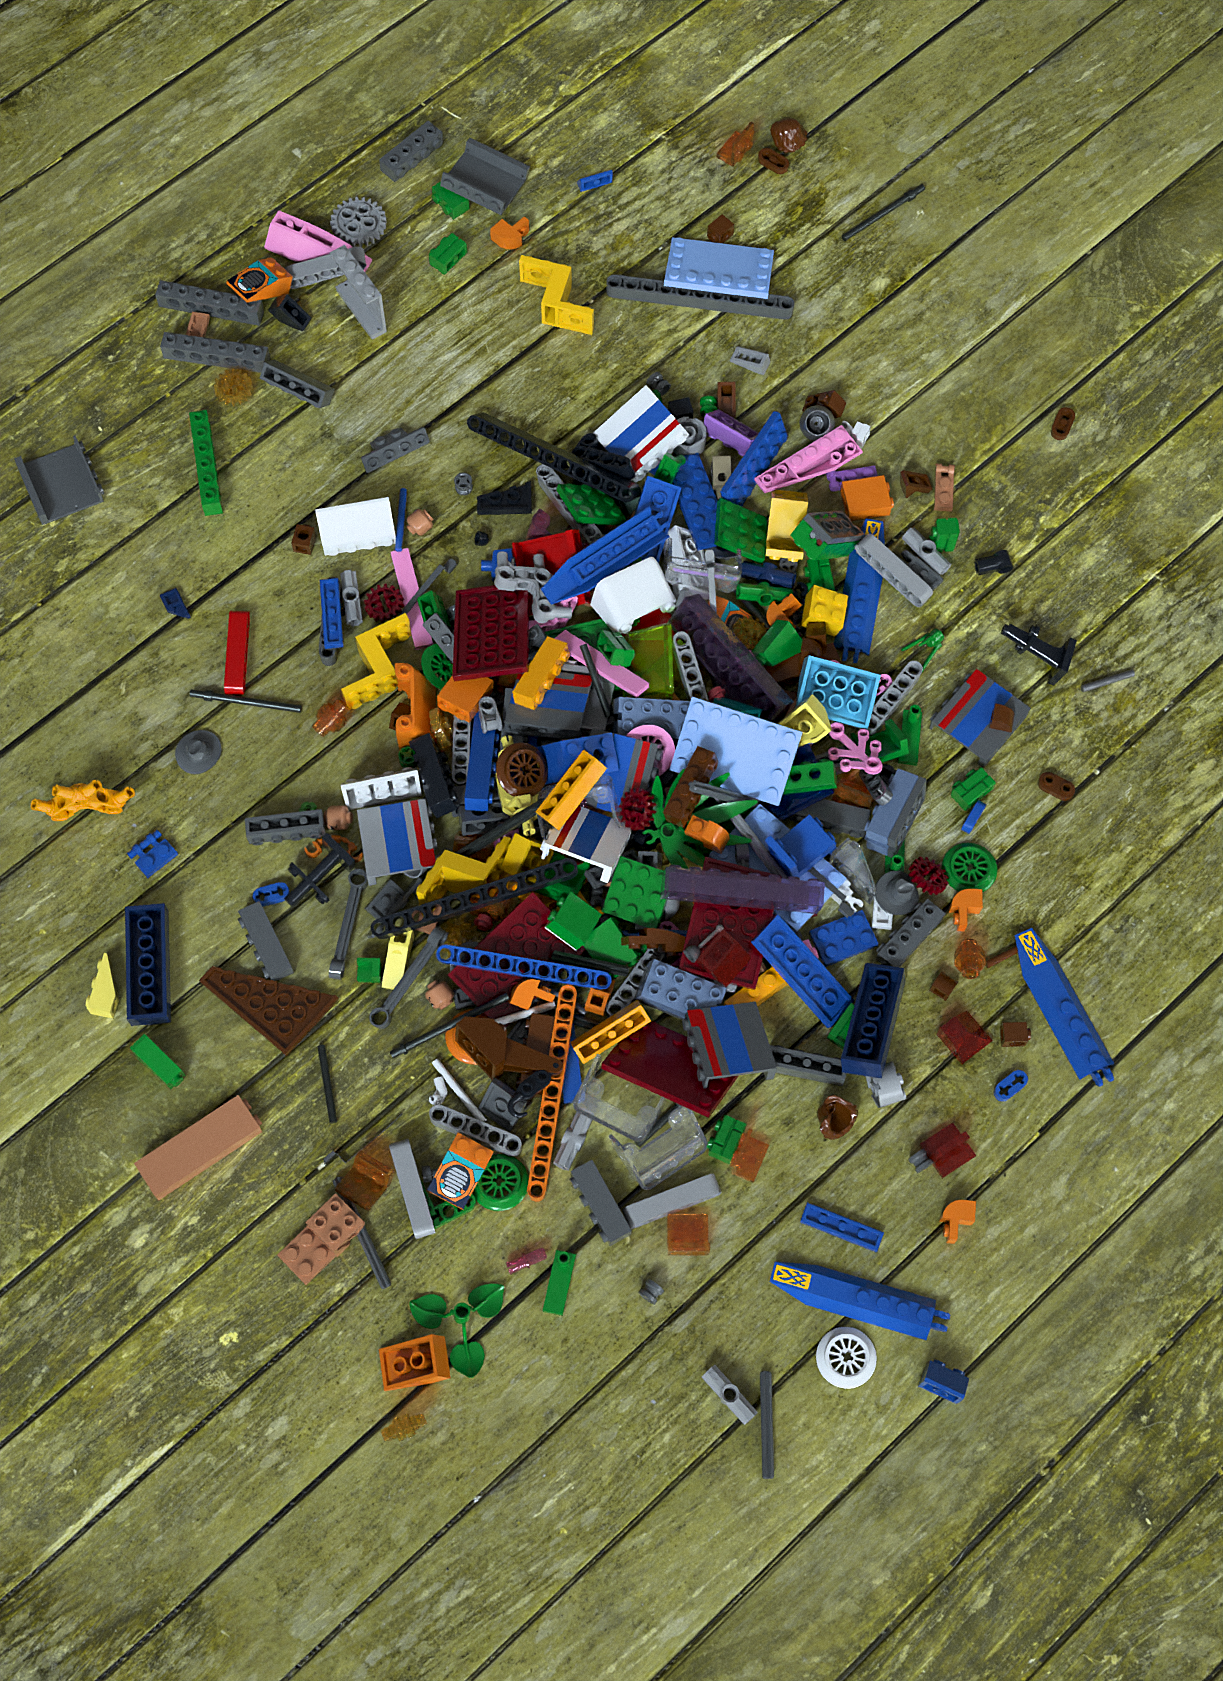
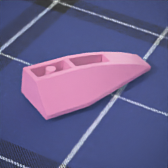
(301, 240)
(813, 460)

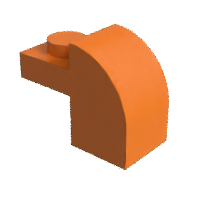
(509, 236)
(783, 610)
(711, 834)
(965, 902)
(525, 990)
(599, 999)
(957, 1213)

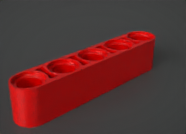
(237, 652)

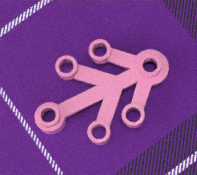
(871, 765)

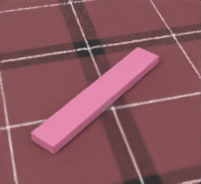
(408, 588)
(616, 674)

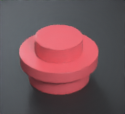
(716, 692)
(483, 922)

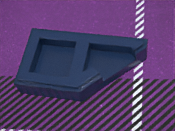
(174, 603)

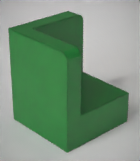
(369, 970)

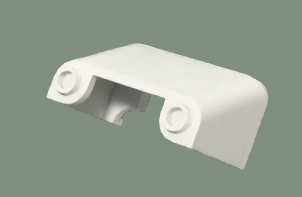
(632, 594)

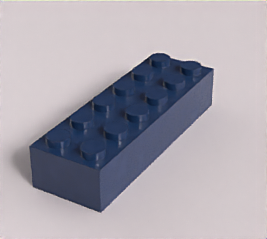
(147, 964)
(873, 1020)

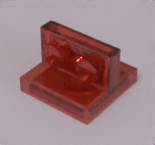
(948, 1150)

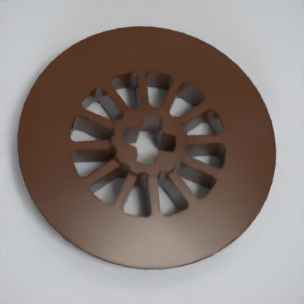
(503, 769)

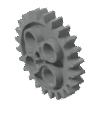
(358, 221)

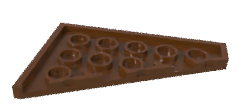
(273, 1009)

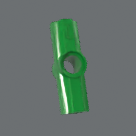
(762, 593)

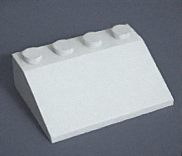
(356, 526)
(381, 788)

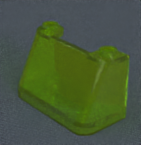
(653, 660)

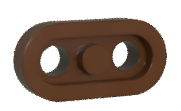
(775, 162)
(1062, 425)
(1055, 788)

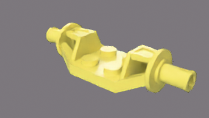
(509, 803)

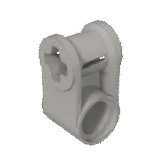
(489, 715)

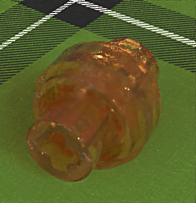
(331, 717)
(970, 958)

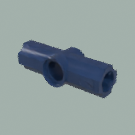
(768, 573)

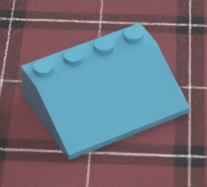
(841, 689)

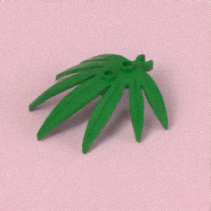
(673, 836)

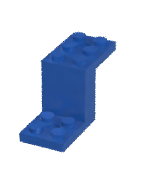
(563, 754)
(801, 847)

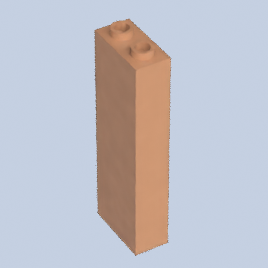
(199, 1147)

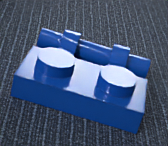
(156, 857)

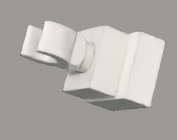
(859, 433)
(847, 892)

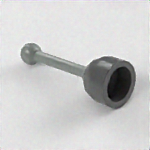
(693, 952)

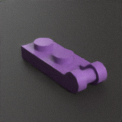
(846, 475)

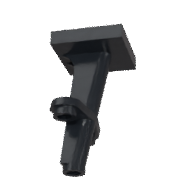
(1056, 657)
(335, 856)

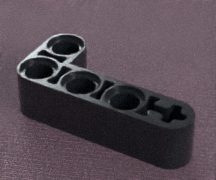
(590, 450)

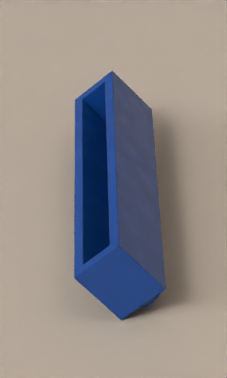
(481, 768)

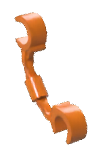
(351, 847)

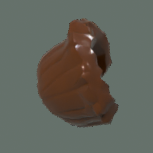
(788, 134)
(836, 1117)

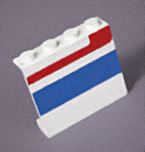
(642, 432)
(590, 839)

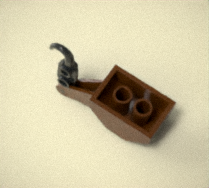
(495, 1053)

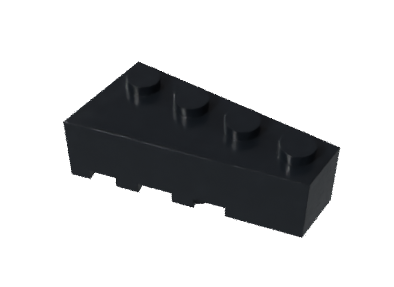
(434, 775)

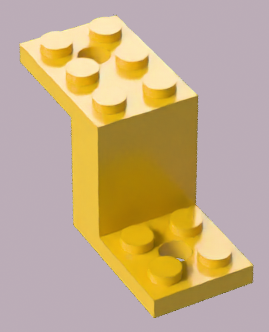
(558, 284)
(785, 514)
(371, 650)
(462, 873)

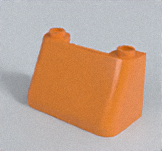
(422, 701)

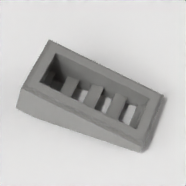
(759, 366)

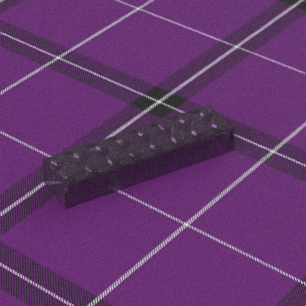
(729, 659)
(742, 889)

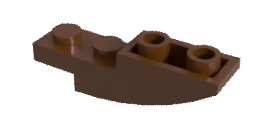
(663, 940)

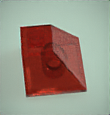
(963, 1036)

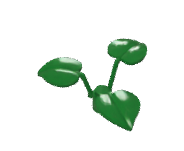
(431, 1308)

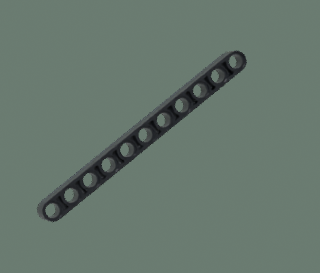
(560, 459)
(464, 898)

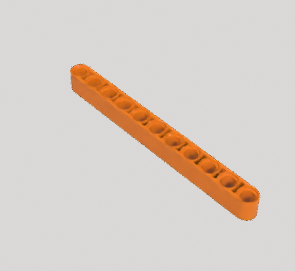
(552, 1101)

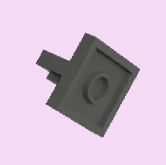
(495, 1104)

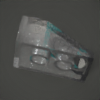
(851, 862)

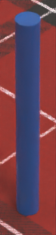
(401, 519)

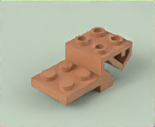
(322, 1239)

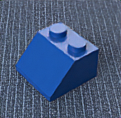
(944, 1382)

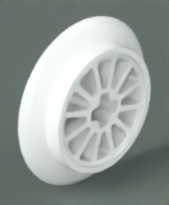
(831, 1374)

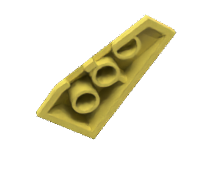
(810, 719)

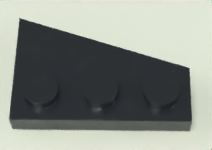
(512, 501)

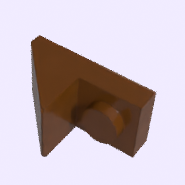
(726, 398)
(914, 482)

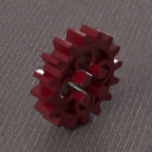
(374, 599)
(637, 819)
(936, 882)

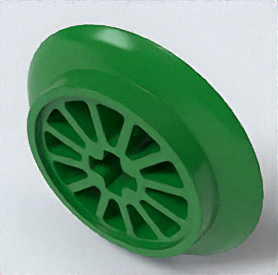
(435, 659)
(956, 881)
(514, 1197)

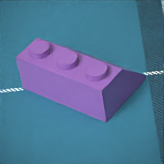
(729, 431)

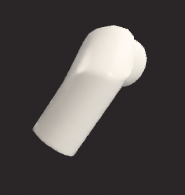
(440, 1093)

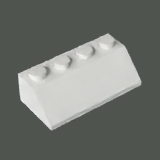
(684, 547)

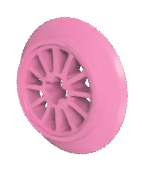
(665, 740)

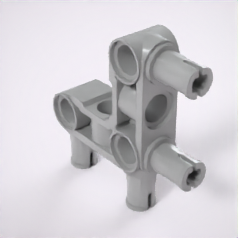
(530, 579)

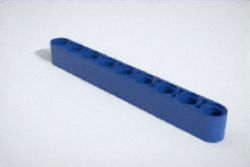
(532, 972)

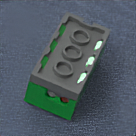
(827, 535)

